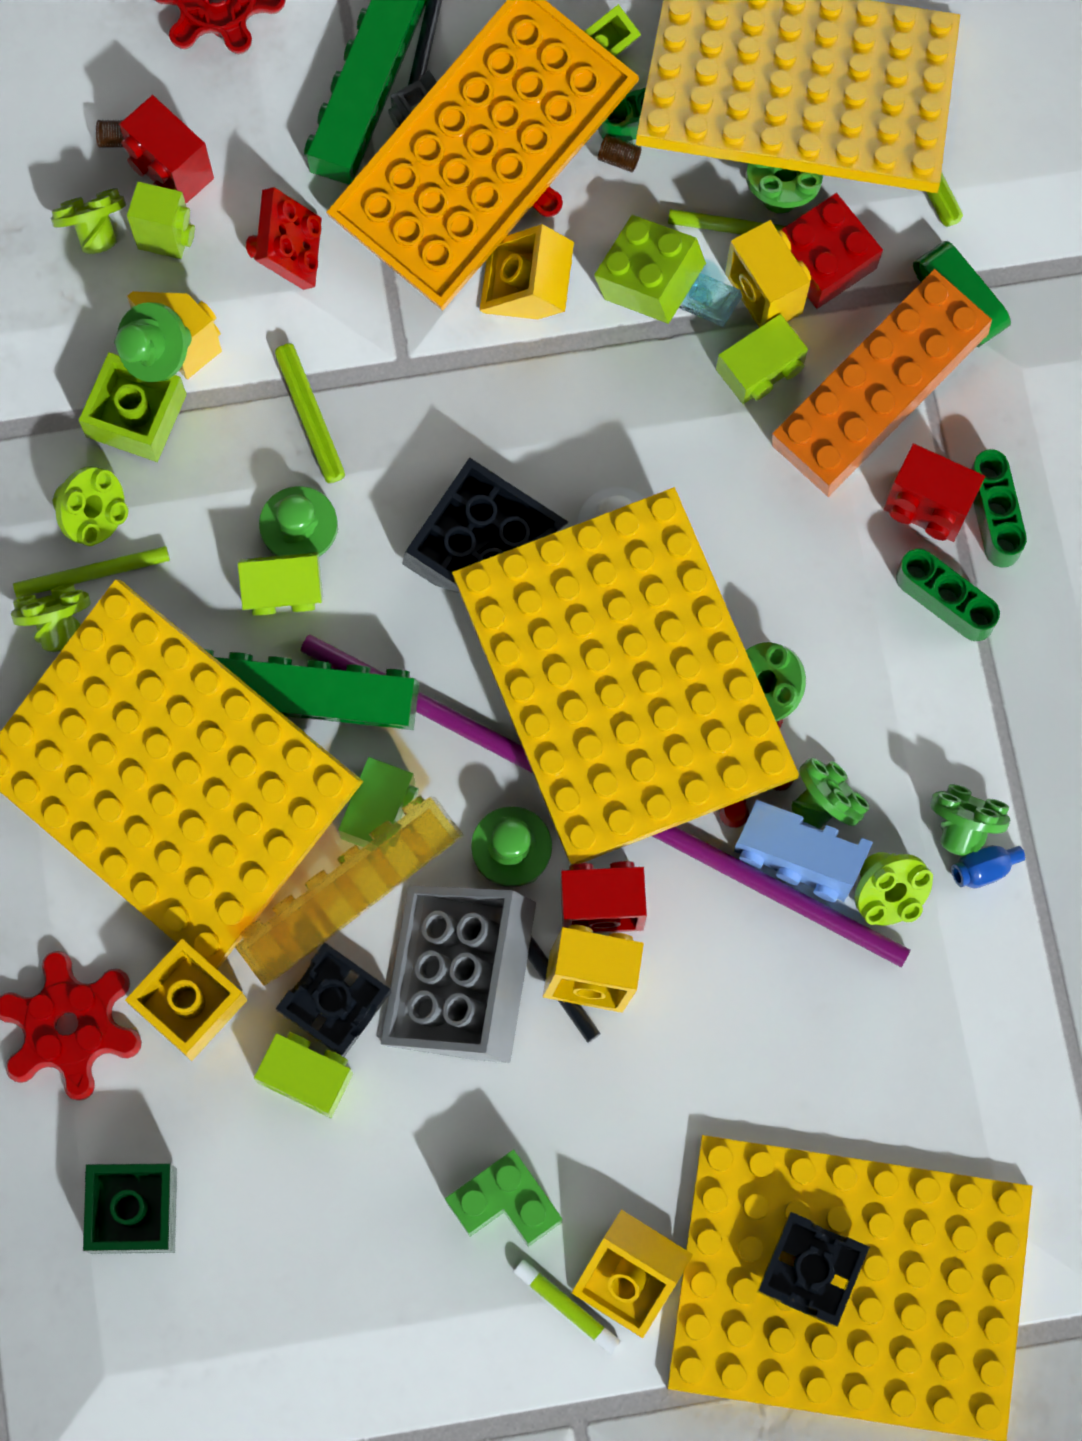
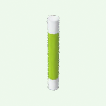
(567, 1306)

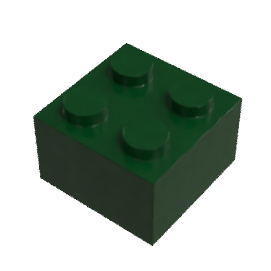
(130, 1208)

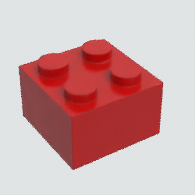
(166, 149)
(832, 248)
(933, 493)
(604, 898)

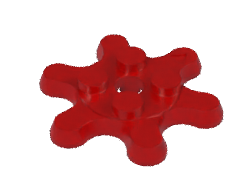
(223, 19)
(72, 1053)

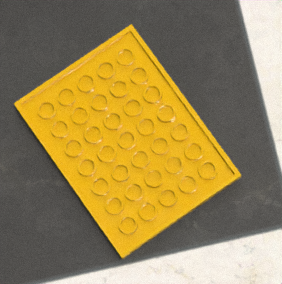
(805, 86)
(624, 676)
(168, 774)
(928, 1317)

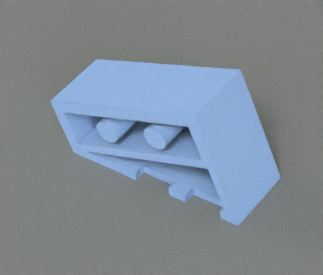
(801, 851)

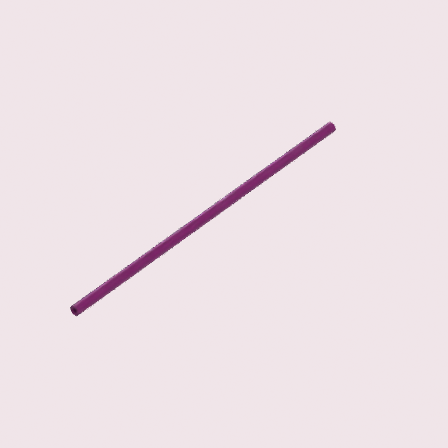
(673, 837)

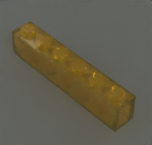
(349, 890)

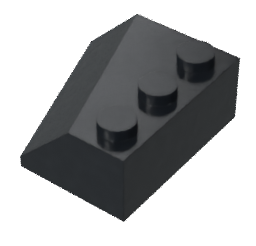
(475, 522)

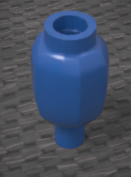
(986, 866)

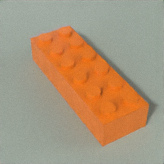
(881, 382)

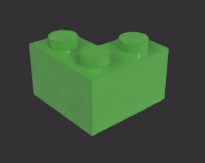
(509, 1190)

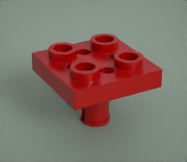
(287, 239)

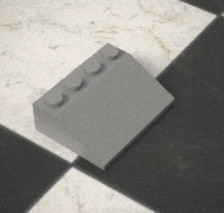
(459, 972)

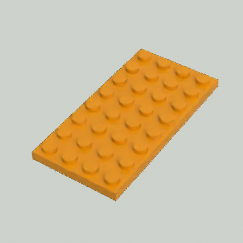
(482, 147)

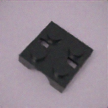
(327, 994)
(818, 1258)

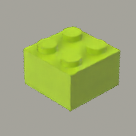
(650, 268)
(131, 411)

